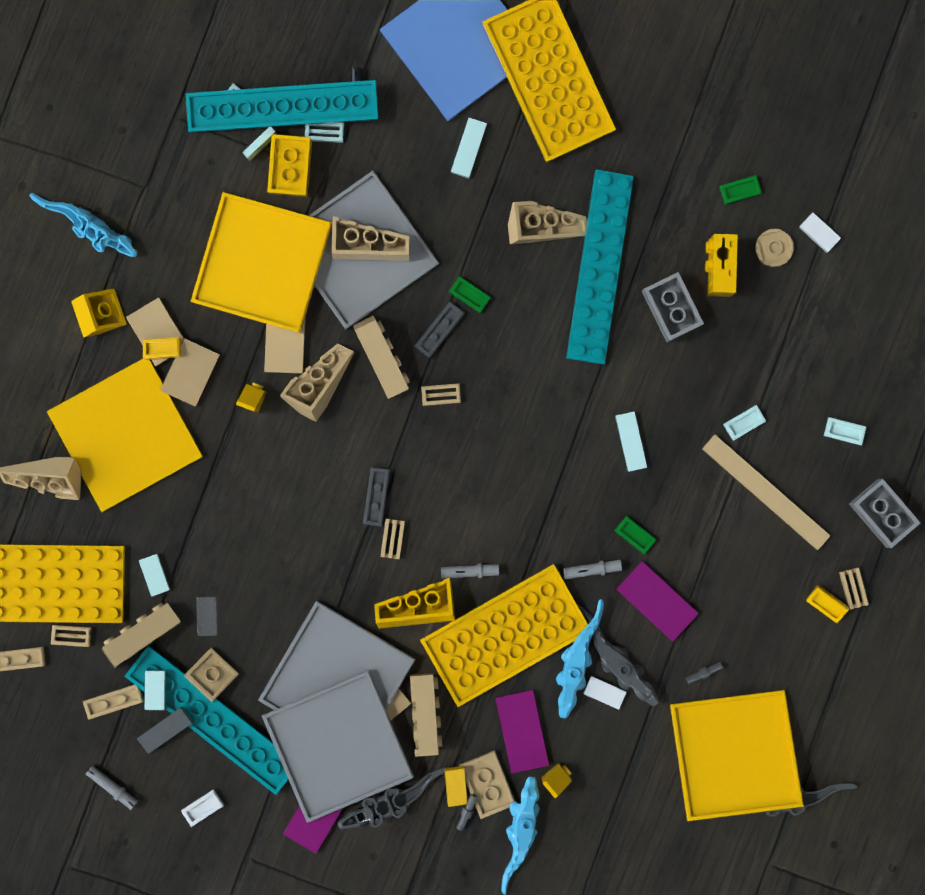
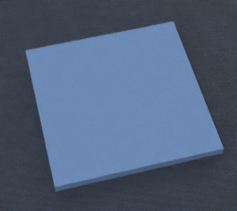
(448, 50)

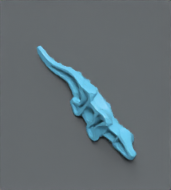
(90, 226)
(576, 661)
(522, 830)

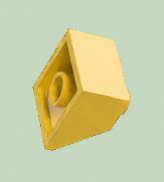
(98, 312)

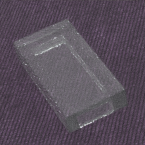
(206, 616)

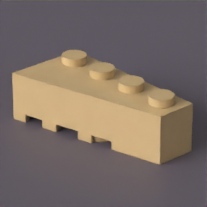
(364, 242)

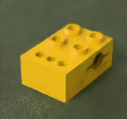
(289, 165)
(722, 265)

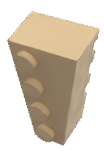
(380, 356)
(140, 635)
(424, 714)

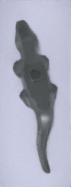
(616, 660)
(813, 797)
(392, 803)

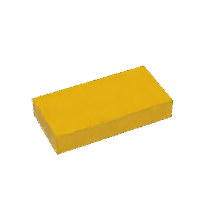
(162, 348)
(827, 604)
(455, 786)

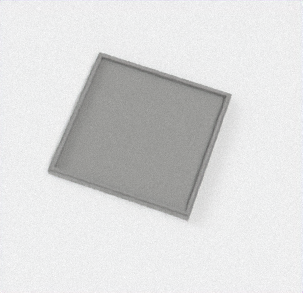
(361, 286)
(331, 651)
(337, 746)

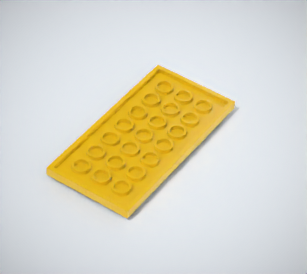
(548, 76)
(62, 583)
(505, 635)

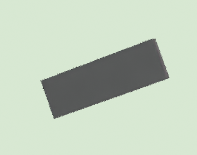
(439, 329)
(376, 496)
(165, 729)

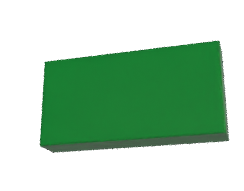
(740, 190)
(469, 294)
(635, 535)

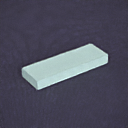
(468, 148)
(631, 441)

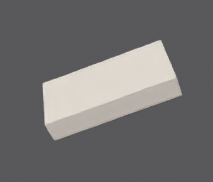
(819, 232)
(604, 692)
(202, 807)

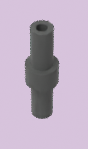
(704, 673)
(467, 812)

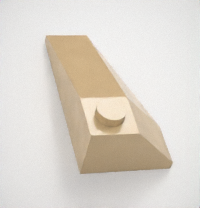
(538, 223)
(316, 386)
(52, 475)

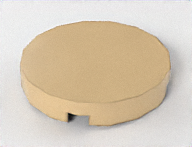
(774, 247)

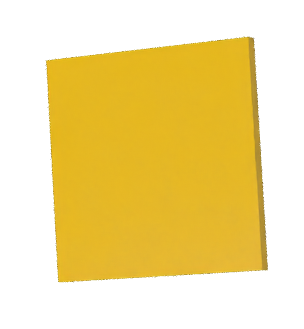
(261, 262)
(124, 434)
(736, 755)

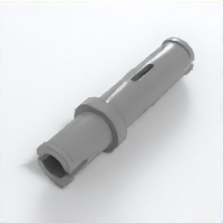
(593, 569)
(470, 571)
(110, 786)

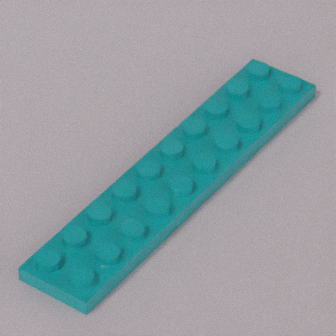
(282, 106)
(599, 267)
(215, 722)

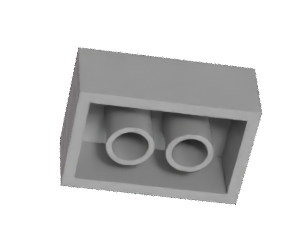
(672, 307)
(884, 513)

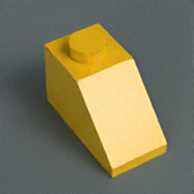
(252, 397)
(557, 779)

